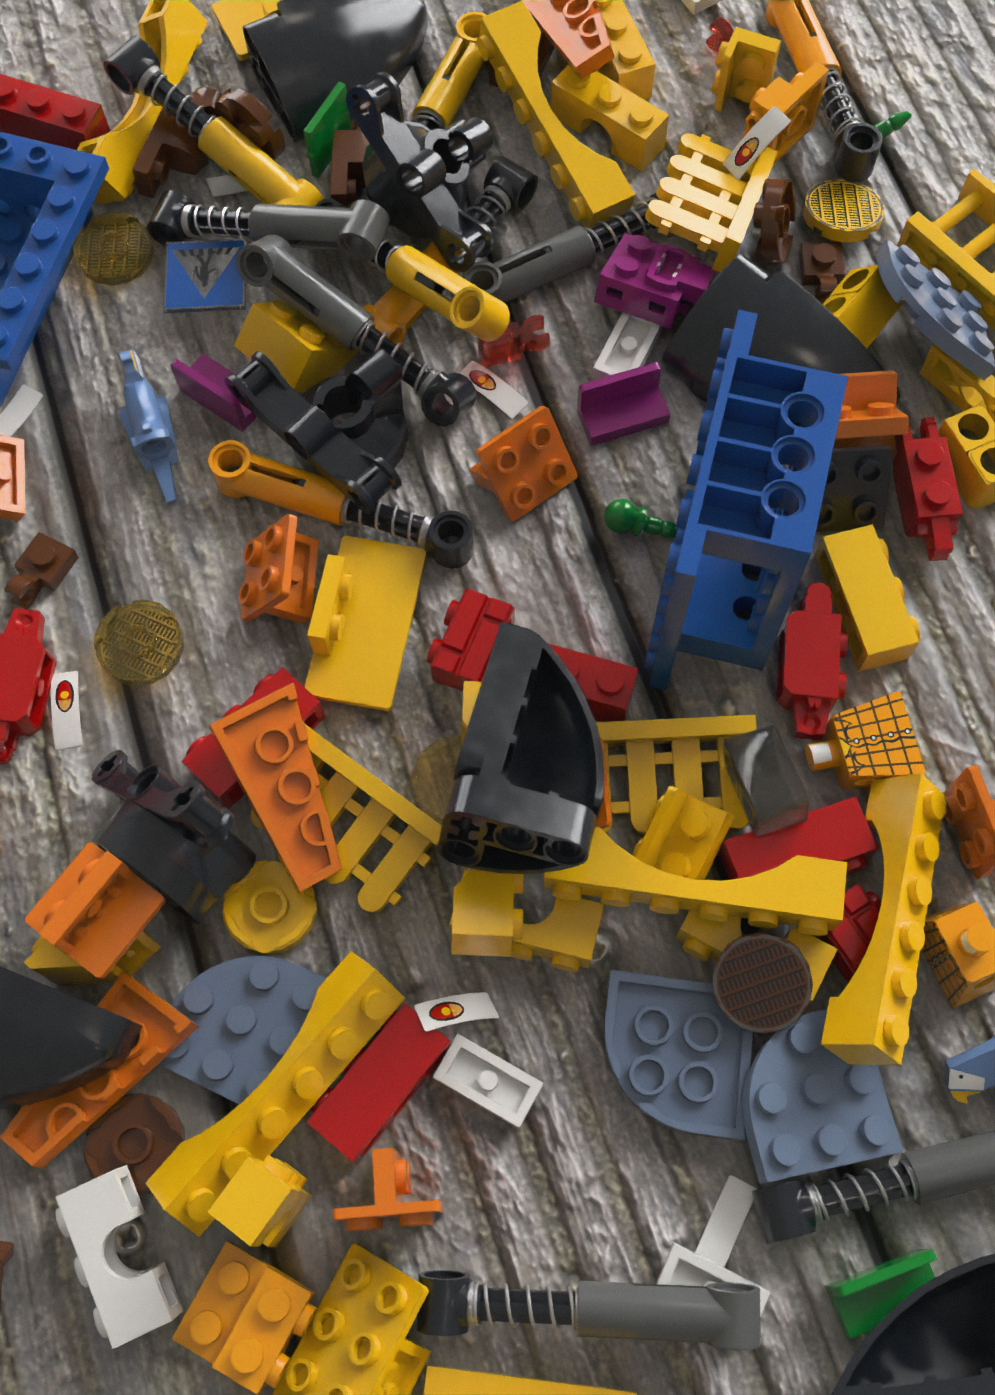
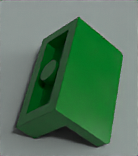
(872, 1293)

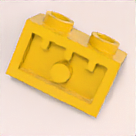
(745, 66)
(683, 835)

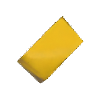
(862, 303)
(972, 480)

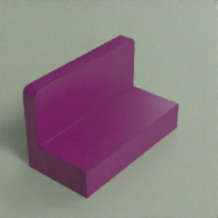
(206, 386)
(622, 404)

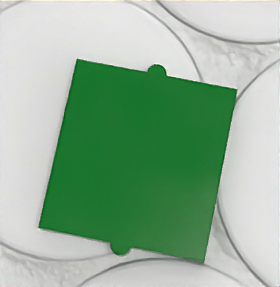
(319, 132)

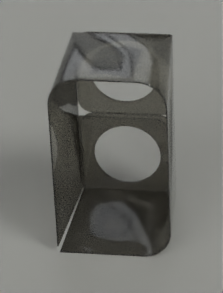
(765, 780)

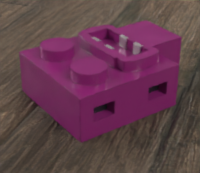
(652, 280)

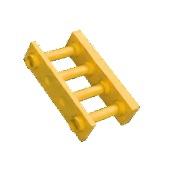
(958, 263)

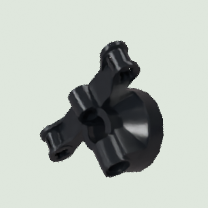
(422, 171)
(353, 455)
(171, 836)

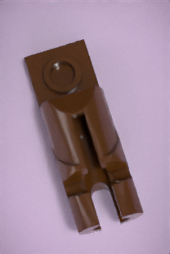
(171, 147)
(347, 162)

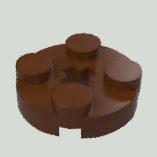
(251, 119)
(774, 219)

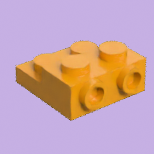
(797, 100)
(246, 1318)

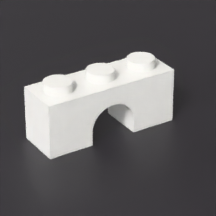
(125, 1298)

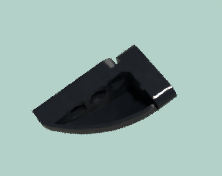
(327, 43)
(788, 328)
(54, 1041)

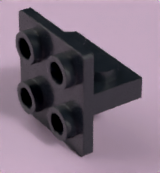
(856, 488)

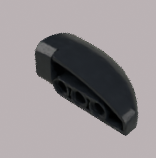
(526, 766)
(932, 1340)

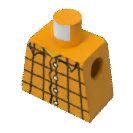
(868, 744)
(961, 951)

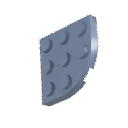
(939, 310)
(245, 1020)
(677, 1053)
(811, 1107)

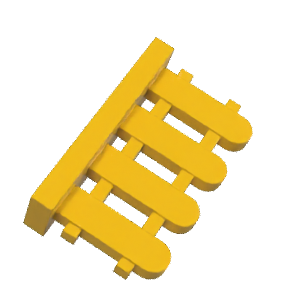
(706, 200)
(685, 758)
(369, 826)

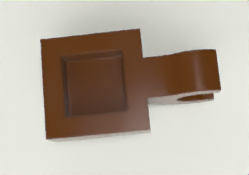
(822, 266)
(40, 565)

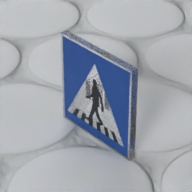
(203, 276)

